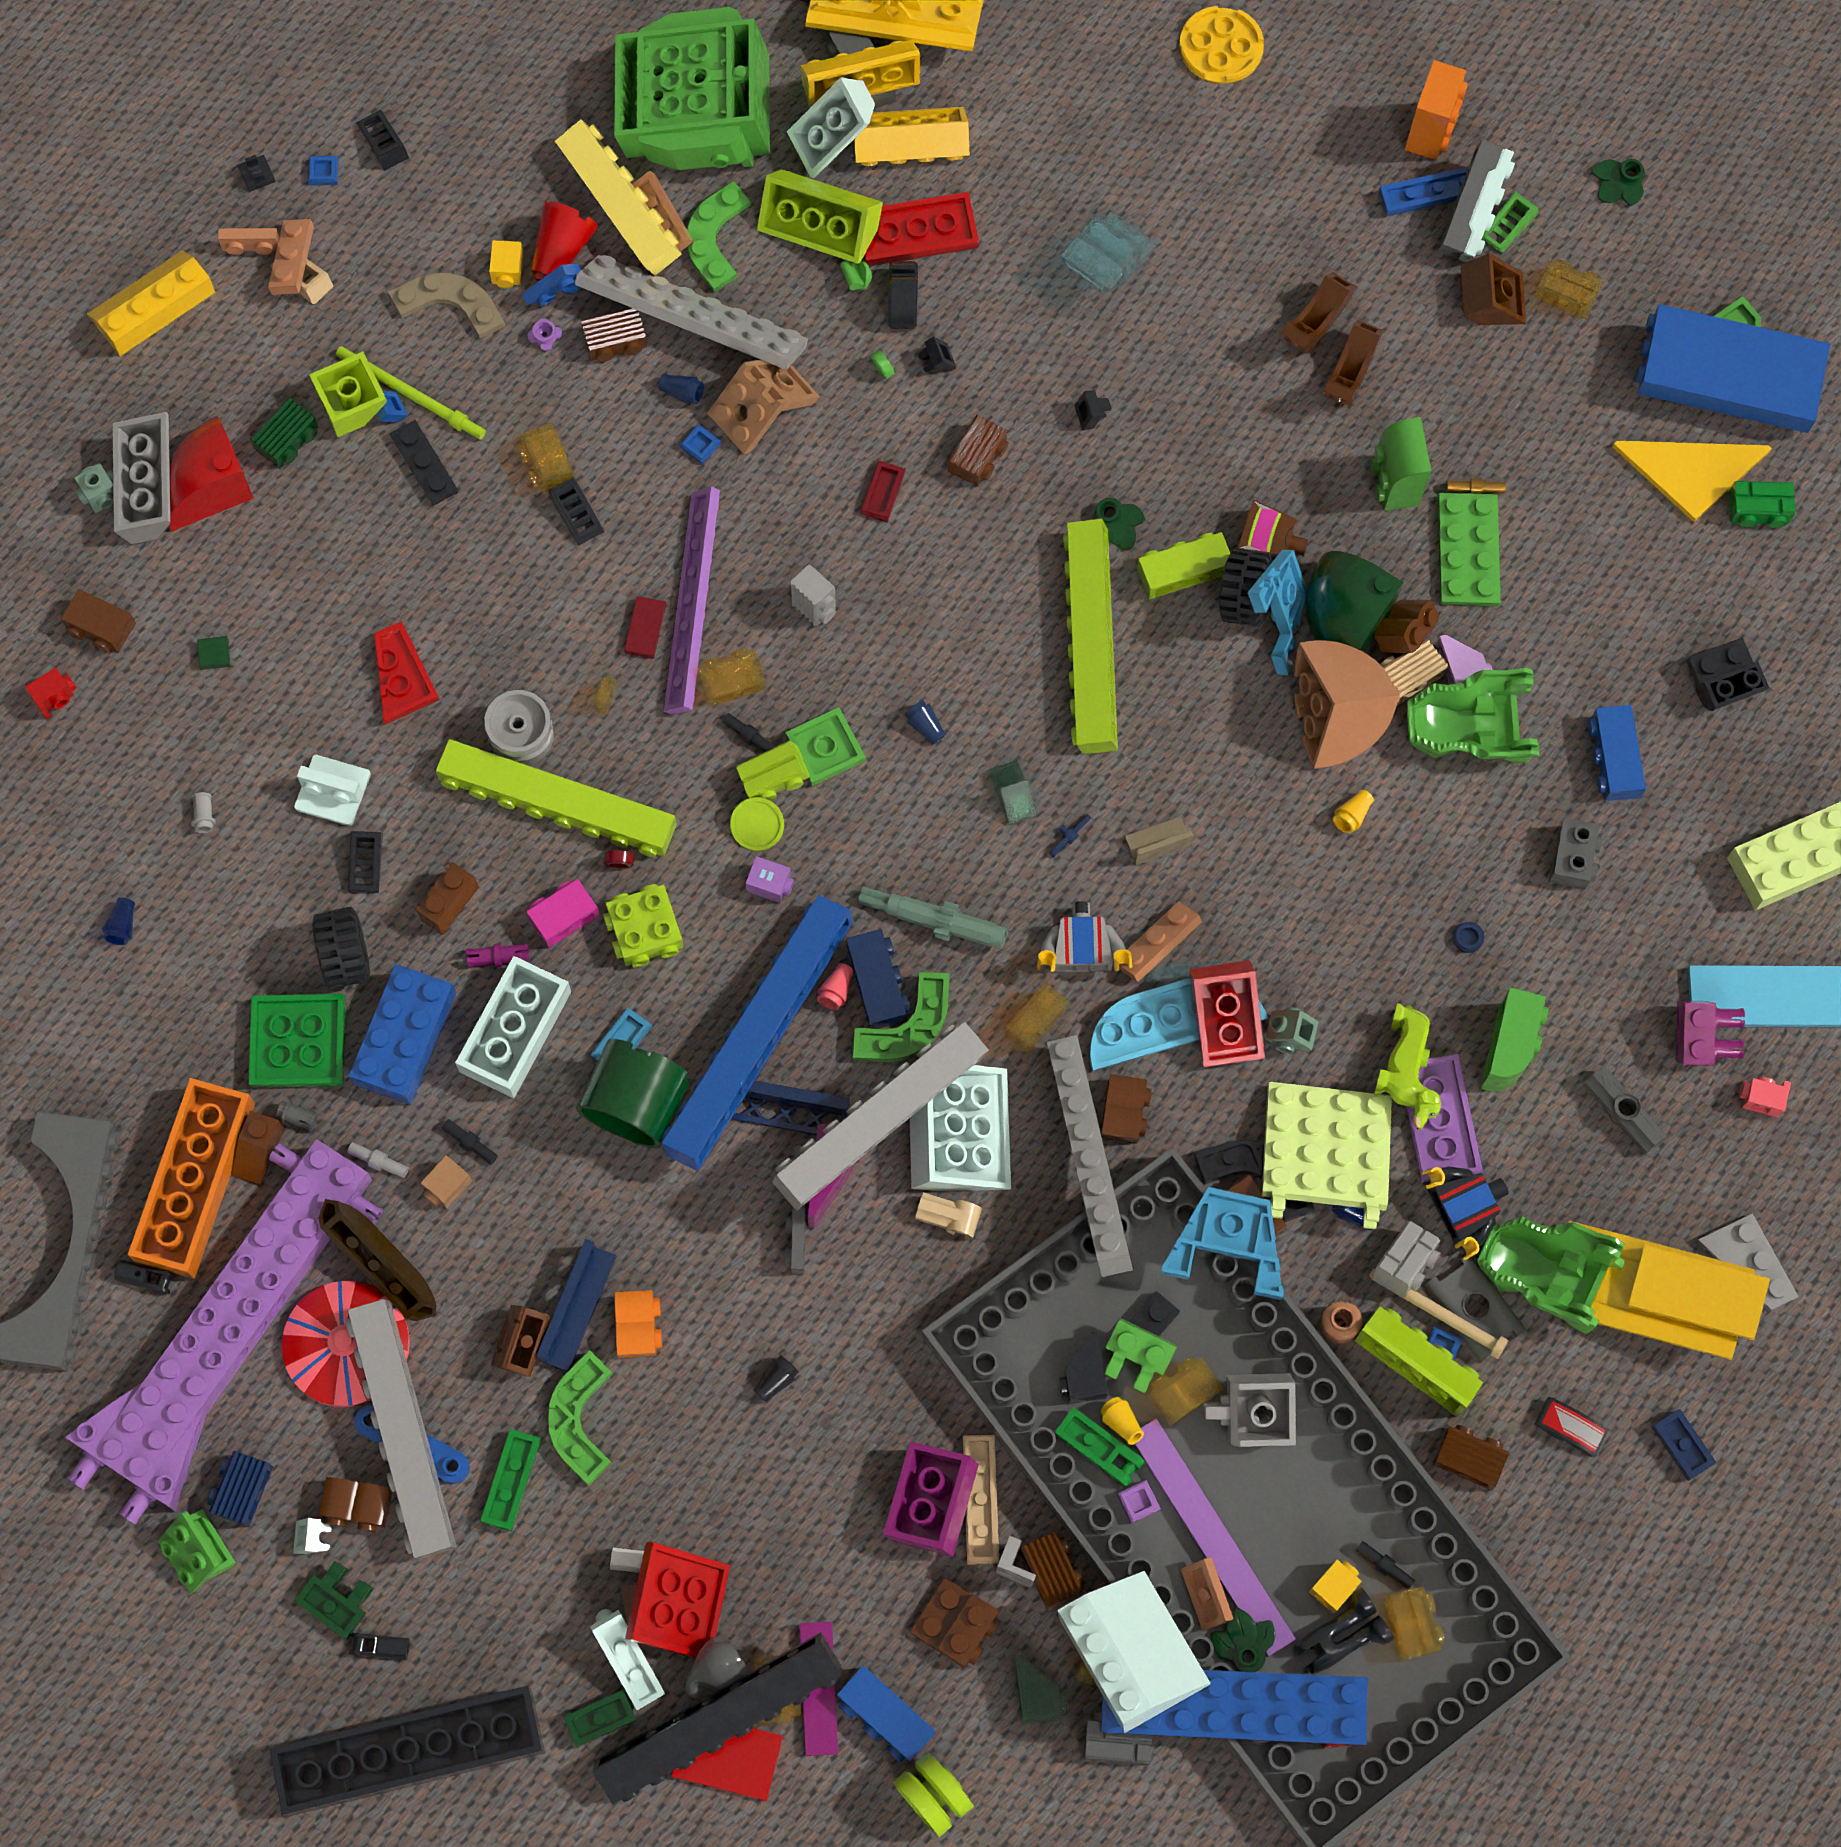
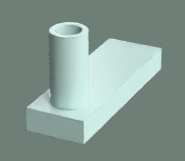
(626, 1658)

